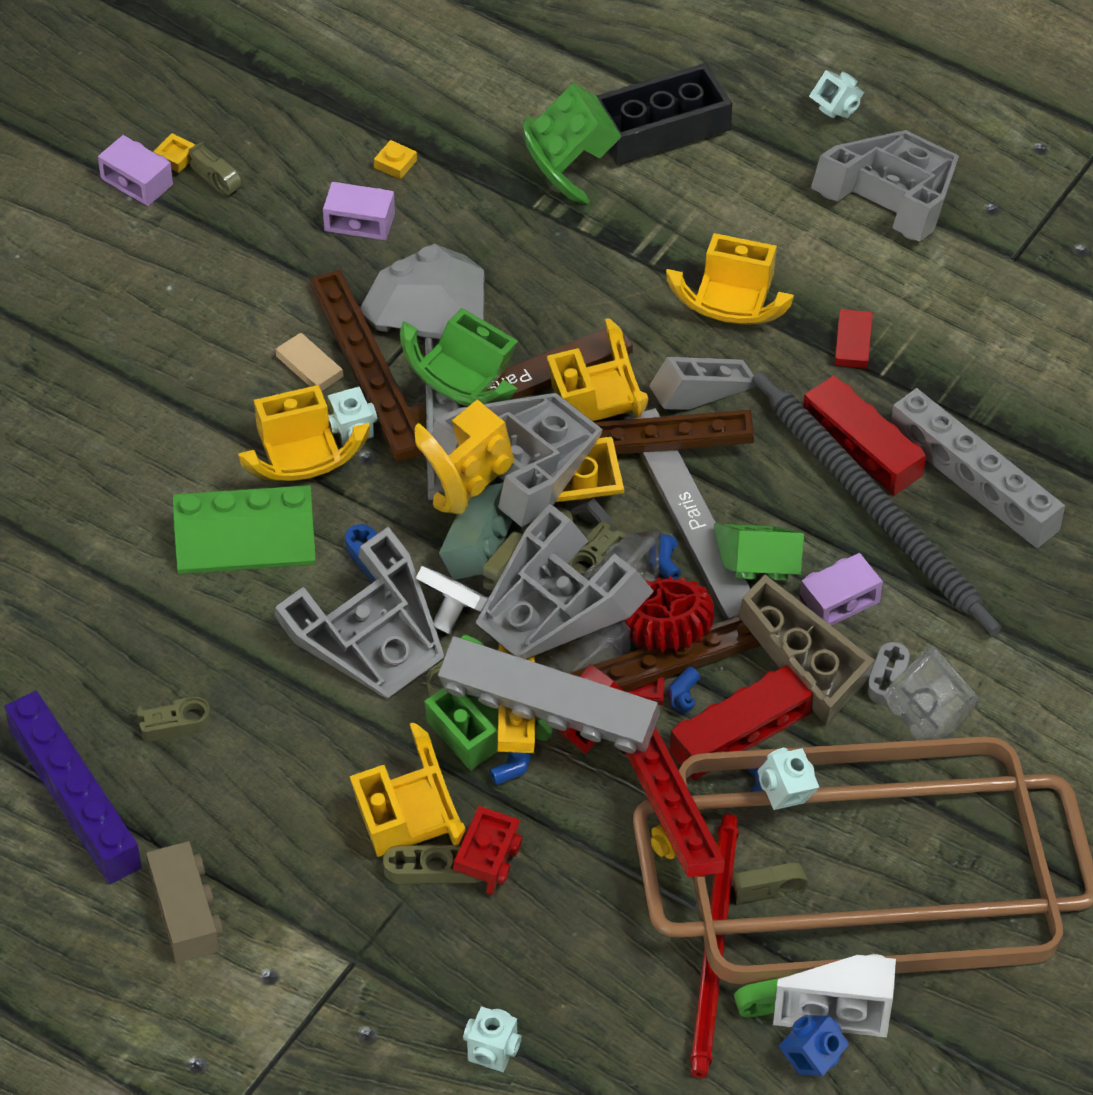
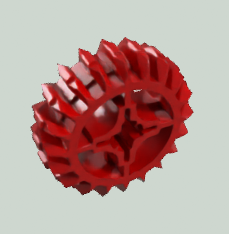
(672, 615)

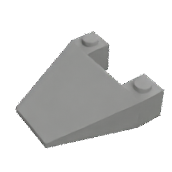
(893, 172)
(547, 445)
(548, 602)
(377, 635)

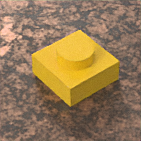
(175, 151)
(395, 159)

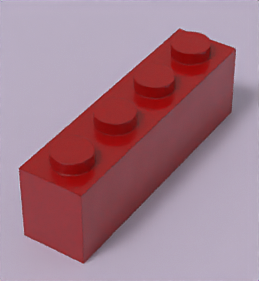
(866, 435)
(744, 718)

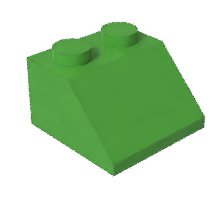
(759, 550)

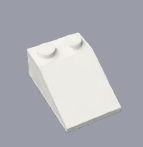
(850, 991)

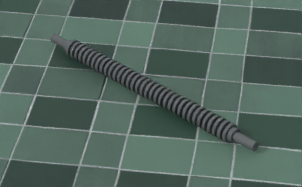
(877, 503)

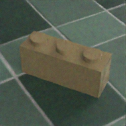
(184, 901)

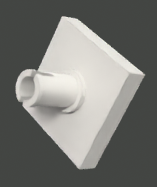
(455, 598)

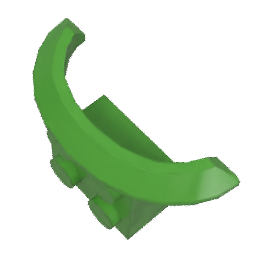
(564, 131)
(464, 360)
(469, 725)

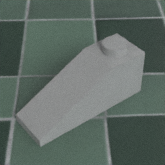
(698, 381)

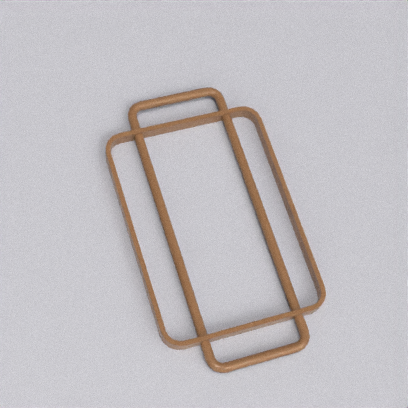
(880, 752)

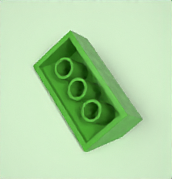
(244, 529)

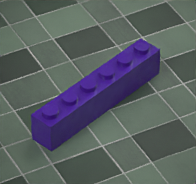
(73, 787)

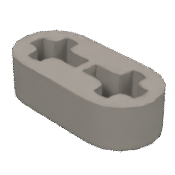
(882, 671)

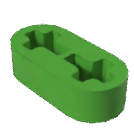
(756, 998)

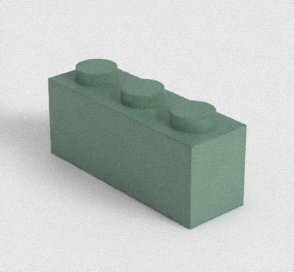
(475, 534)

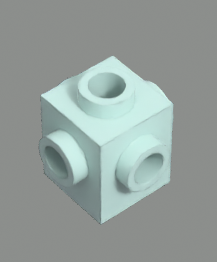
(837, 94)
(349, 410)
(787, 778)
(492, 1038)

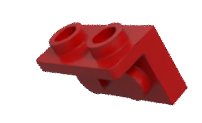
(488, 847)

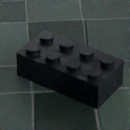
(667, 112)

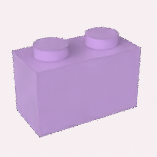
(135, 170)
(359, 211)
(842, 589)

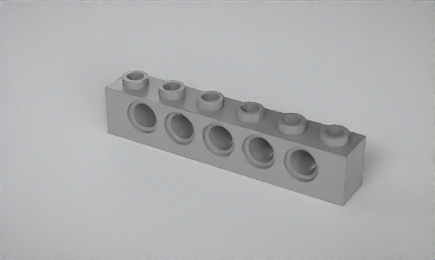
(979, 468)

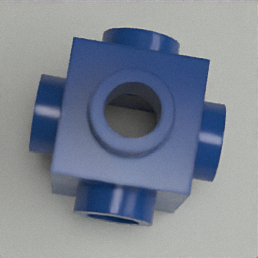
(814, 1045)

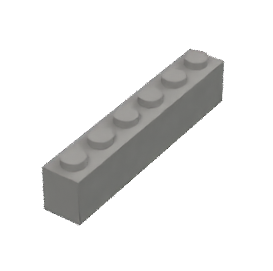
(549, 694)

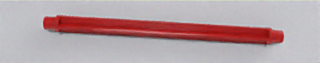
(709, 986)

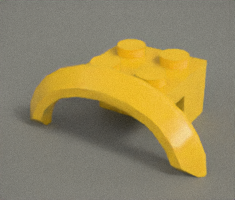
(734, 283)
(602, 388)
(298, 437)
(479, 458)
(408, 806)

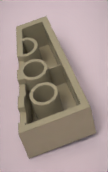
(806, 643)

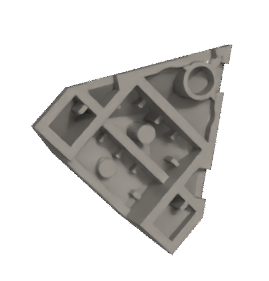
(425, 291)

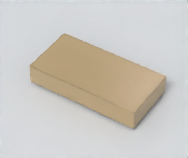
(309, 362)

